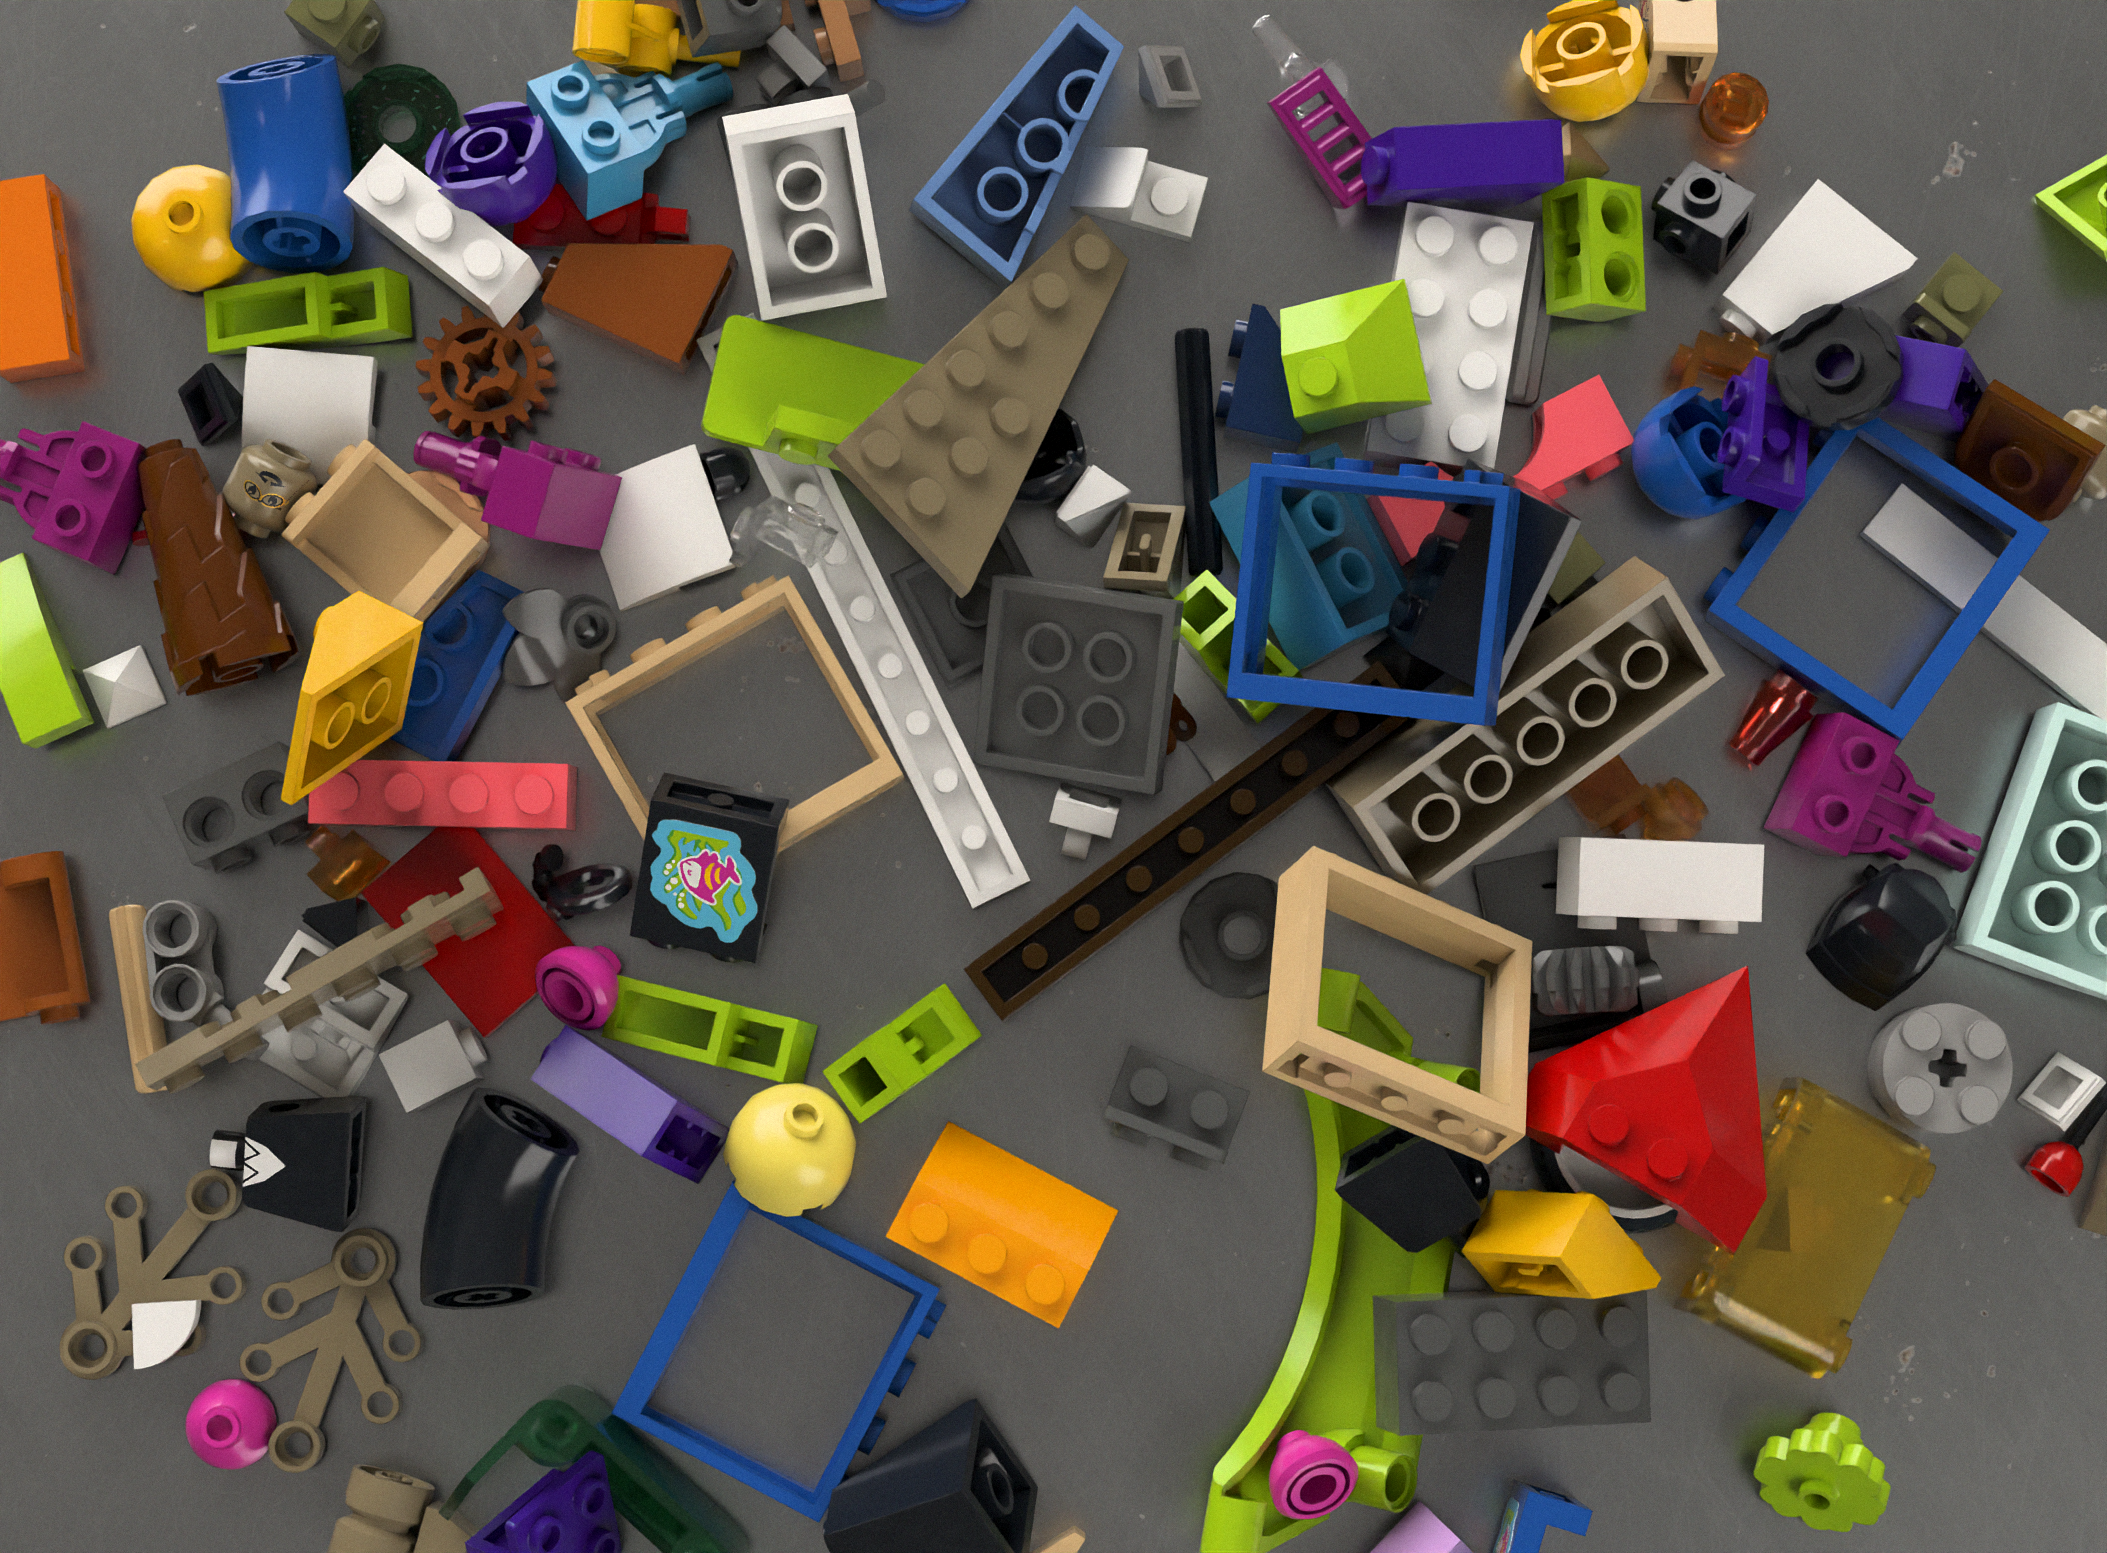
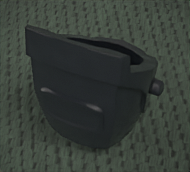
(1883, 934)

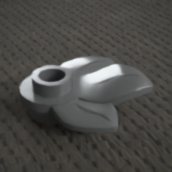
(547, 641)

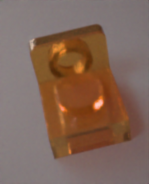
(1609, 797)

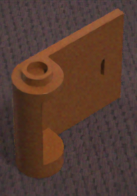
(39, 941)

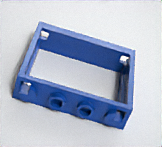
(1357, 477)
(1811, 673)
(681, 1311)

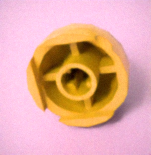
(1587, 59)
(185, 229)

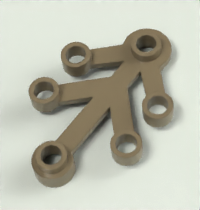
(143, 1280)
(336, 1338)

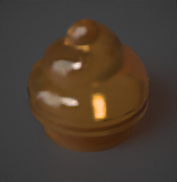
(1673, 811)

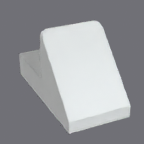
(1138, 192)

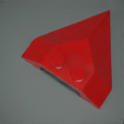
(1667, 1107)

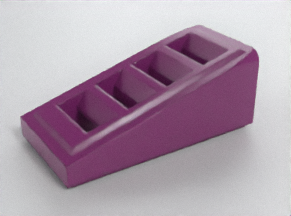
(1326, 174)

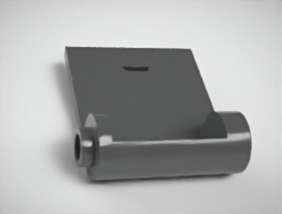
(1516, 900)

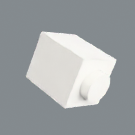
(434, 1065)

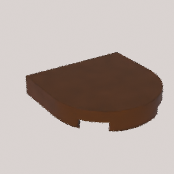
(2025, 453)

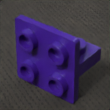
(557, 1515)

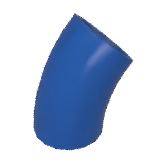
(289, 163)

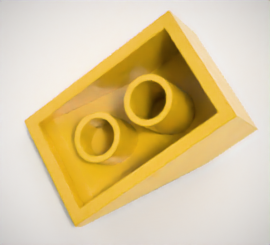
(350, 690)

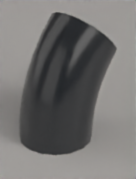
(493, 1205)

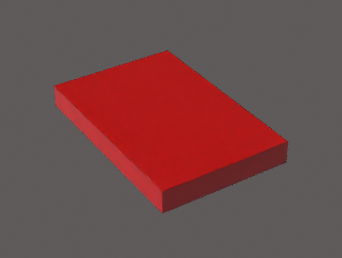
(495, 970)

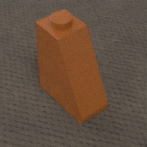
(641, 294)

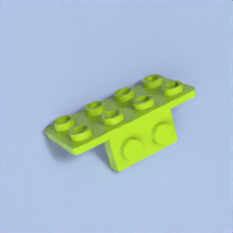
(795, 389)

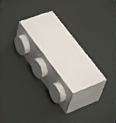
(442, 237)
(1659, 883)

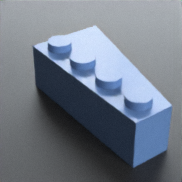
(1009, 164)

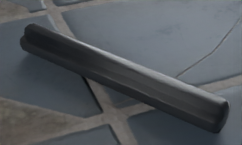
(1198, 450)

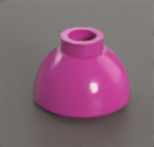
(579, 985)
(230, 1424)
(1310, 1475)

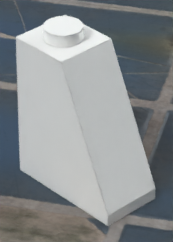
(1812, 259)

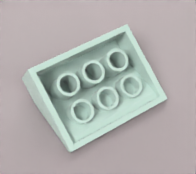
(2045, 866)

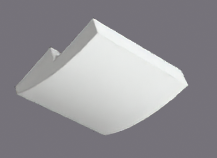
(308, 402)
(664, 529)
(341, 1044)

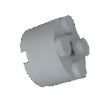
(1964, 1040)

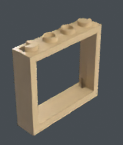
(705, 634)
(1369, 1078)

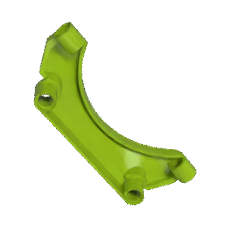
(1330, 1359)

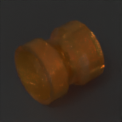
(1722, 120)

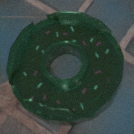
(393, 91)

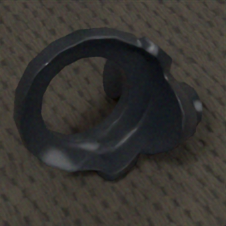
(565, 892)

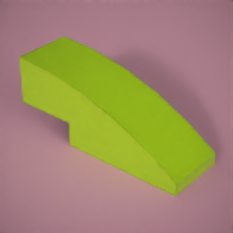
(309, 312)
(35, 661)
(711, 1031)

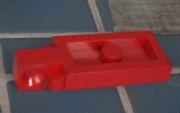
(561, 222)

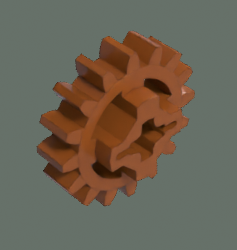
(475, 397)

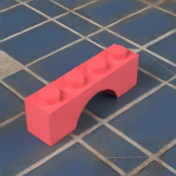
(1570, 437)
(448, 795)

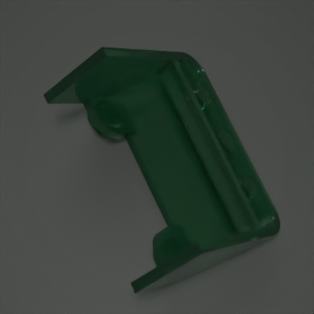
(641, 1481)

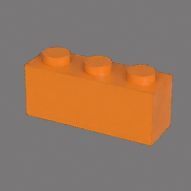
(36, 284)

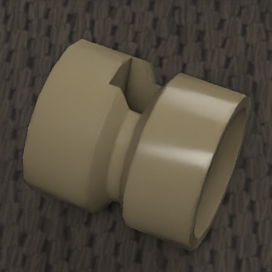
(383, 1511)

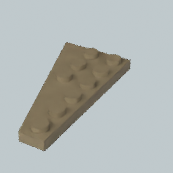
(967, 425)
(343, 973)

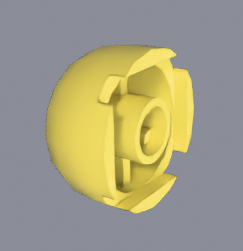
(790, 1149)

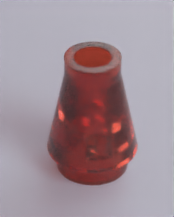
(1772, 717)

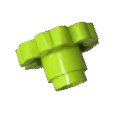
(1823, 1475)

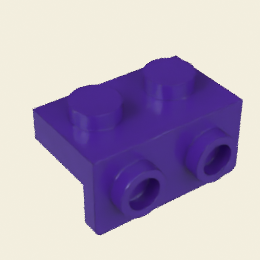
(1763, 442)

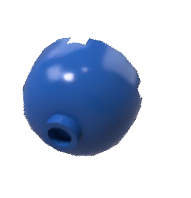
(1678, 455)

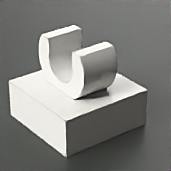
(1084, 814)

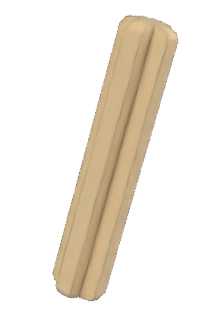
(142, 1022)

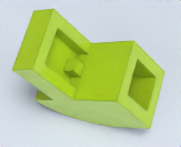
(1208, 638)
(902, 1053)

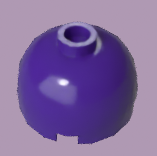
(496, 163)

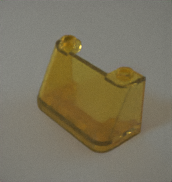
(1827, 1220)

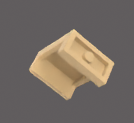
(383, 533)

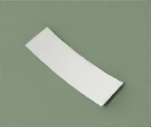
(1220, 734)

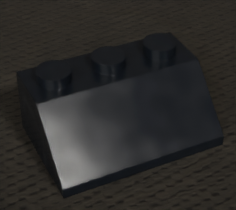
(1444, 599)

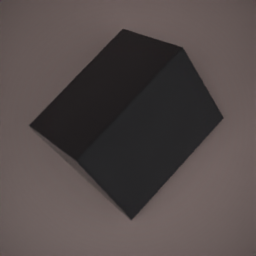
(338, 920)

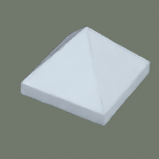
(124, 686)
(2061, 1091)

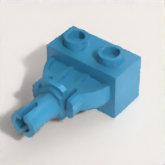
(617, 126)

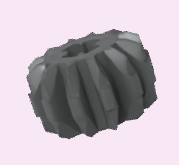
(1584, 981)

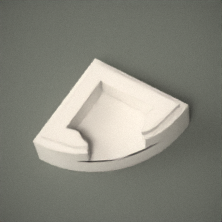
(161, 1329)

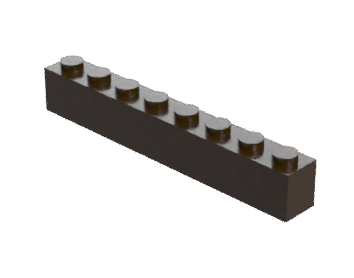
(1178, 851)

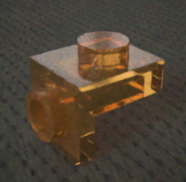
(1713, 357)

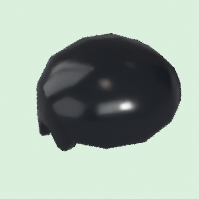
(1056, 464)

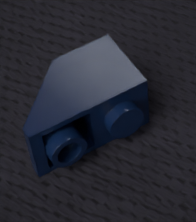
(1259, 400)

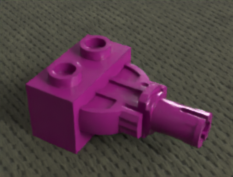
(76, 491)
(533, 492)
(1854, 799)

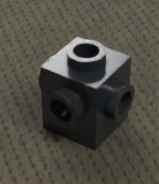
(1702, 216)

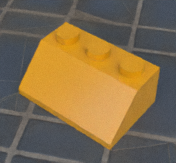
(1002, 1224)

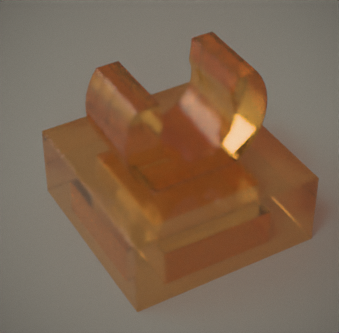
(345, 863)

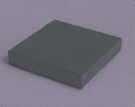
(951, 625)

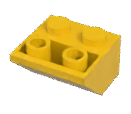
(1556, 1247)

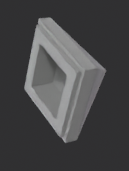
(1167, 77)

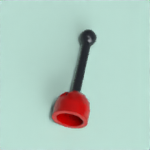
(2059, 1163)

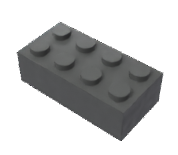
(1509, 1361)

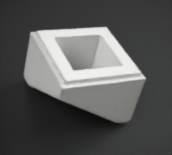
(1091, 506)

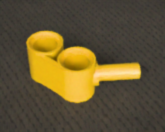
(635, 38)

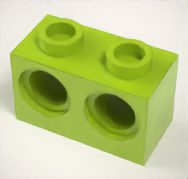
(1593, 250)

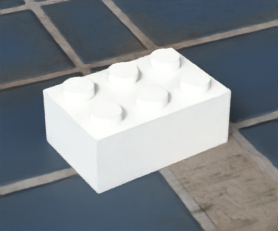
(805, 206)

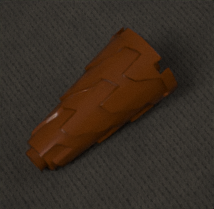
(208, 583)

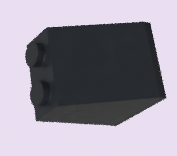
(938, 1493)

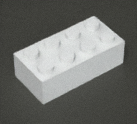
(1466, 303)

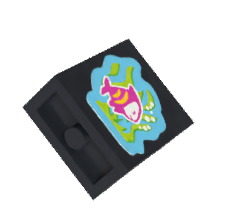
(707, 868)

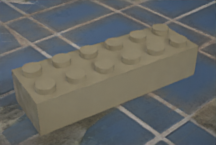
(1569, 705)

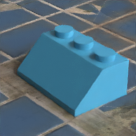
(1320, 592)

